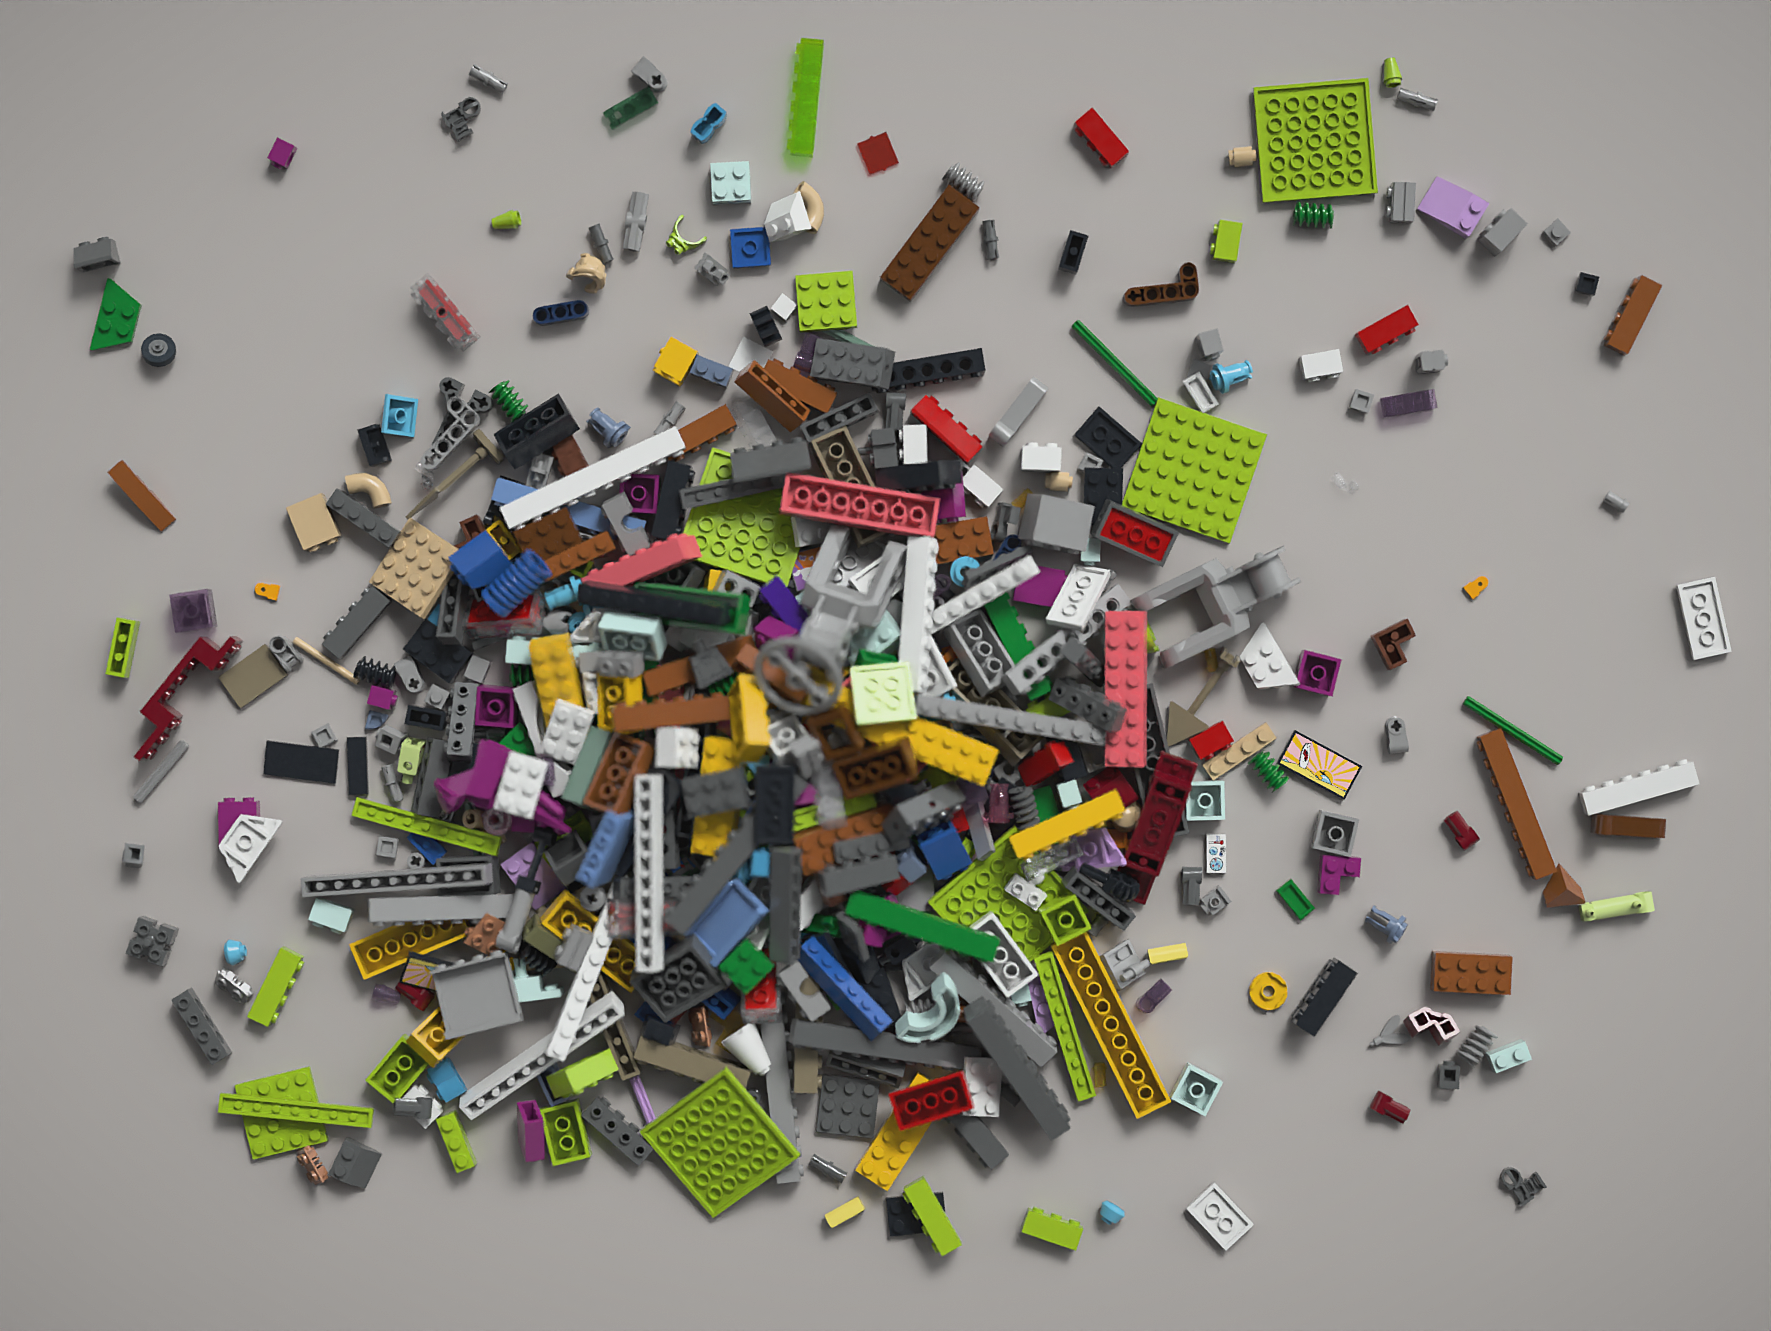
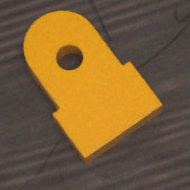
(1473, 588)
(271, 591)

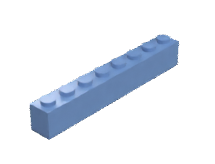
(582, 513)

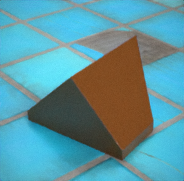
(1562, 890)

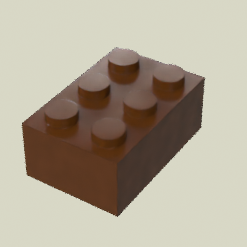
(549, 535)

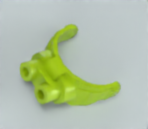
(680, 244)

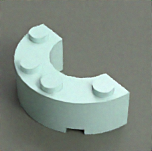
(936, 1021)

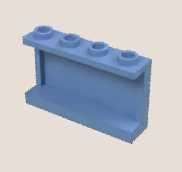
(607, 848)
(727, 920)

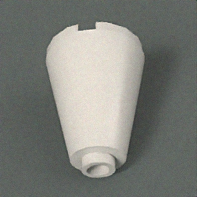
(748, 1048)

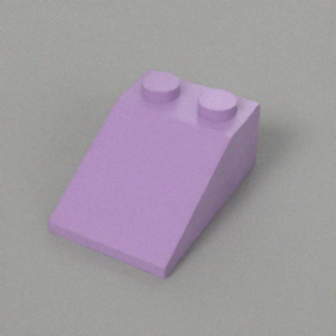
(1453, 207)
(520, 864)

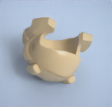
(592, 268)
(1128, 821)

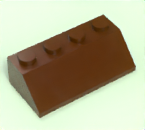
(876, 768)

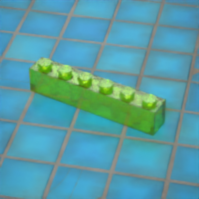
(806, 97)

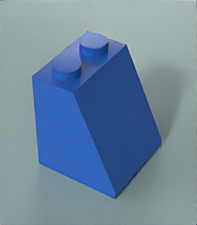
(479, 561)
(944, 850)

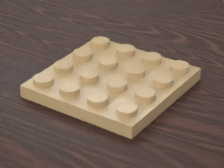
(415, 568)

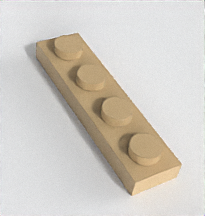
(1239, 751)

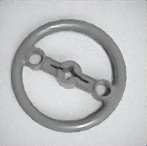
(798, 676)

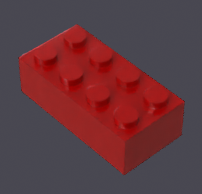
(931, 1100)

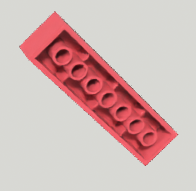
(858, 506)
(1127, 685)

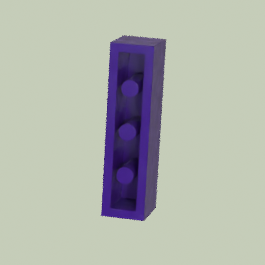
(783, 603)

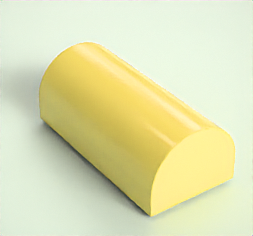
(1167, 953)
(845, 1212)

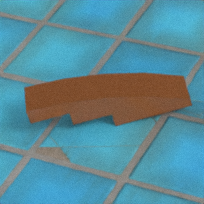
(141, 495)

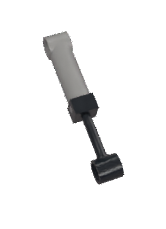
(510, 936)

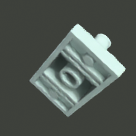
(532, 986)

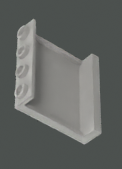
(477, 994)

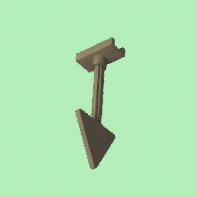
(486, 448)
(1182, 722)

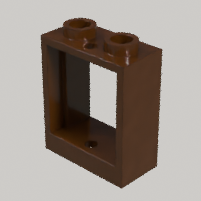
(835, 713)

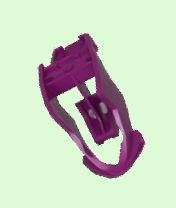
(483, 784)

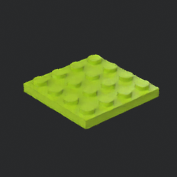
(275, 1135)

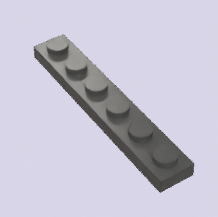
(727, 490)

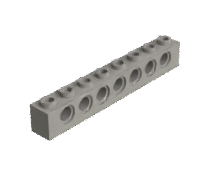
(1014, 677)

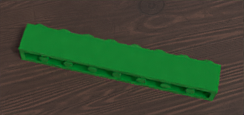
(922, 925)

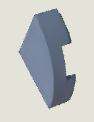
(375, 719)

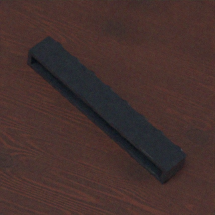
(654, 602)

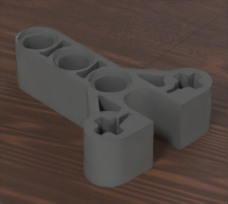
(475, 405)

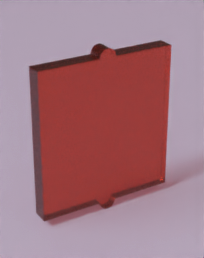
(877, 153)

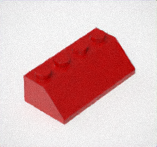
(946, 429)

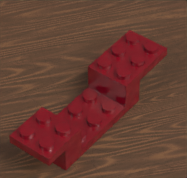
(162, 713)
(1158, 821)

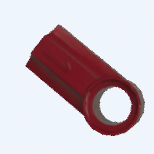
(1464, 834)
(419, 997)
(1387, 1106)

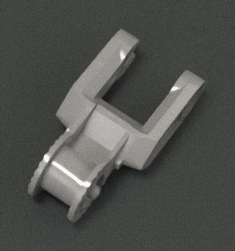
(1225, 595)
(841, 611)

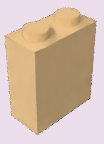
(314, 522)

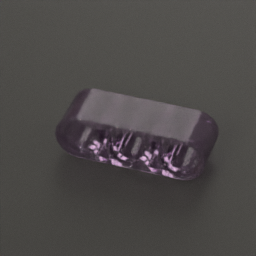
(1408, 403)

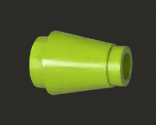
(1392, 74)
(507, 220)

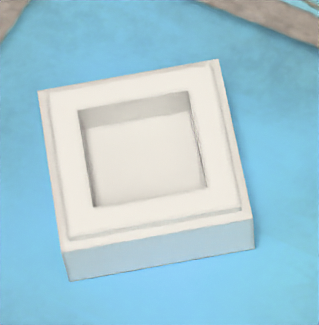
(784, 306)

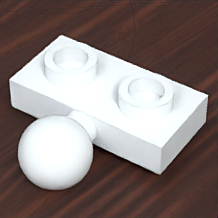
(1026, 891)

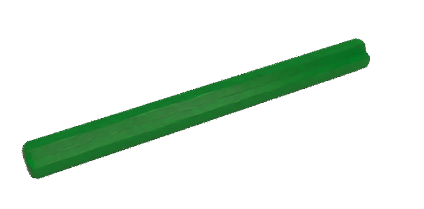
(1114, 362)
(1512, 730)

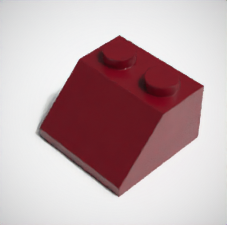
(1108, 781)

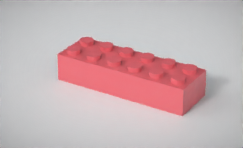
(648, 562)

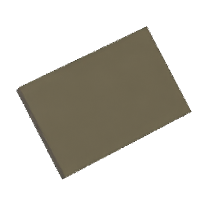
(253, 676)

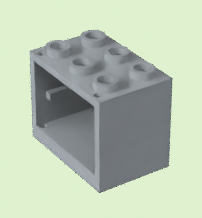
(1056, 523)

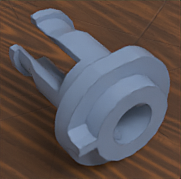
(612, 432)
(1394, 928)

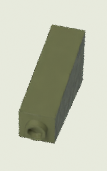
(542, 937)

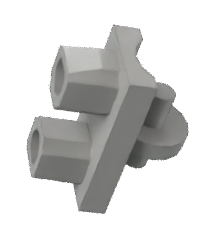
(712, 270)
(539, 471)

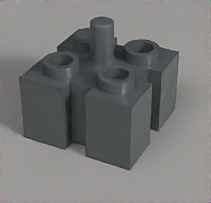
(881, 448)
(152, 940)

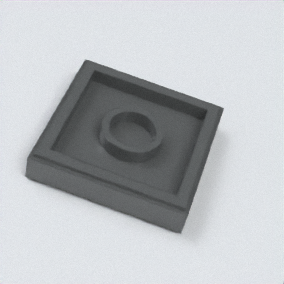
(852, 936)

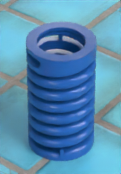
(516, 583)

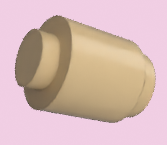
(1242, 156)
(1058, 481)

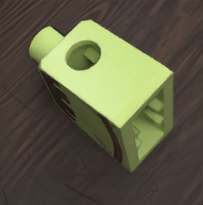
(411, 751)

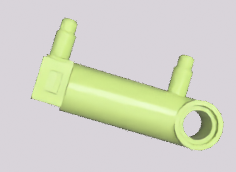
(1618, 906)

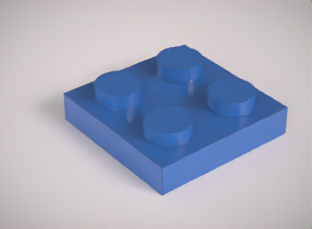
(750, 247)

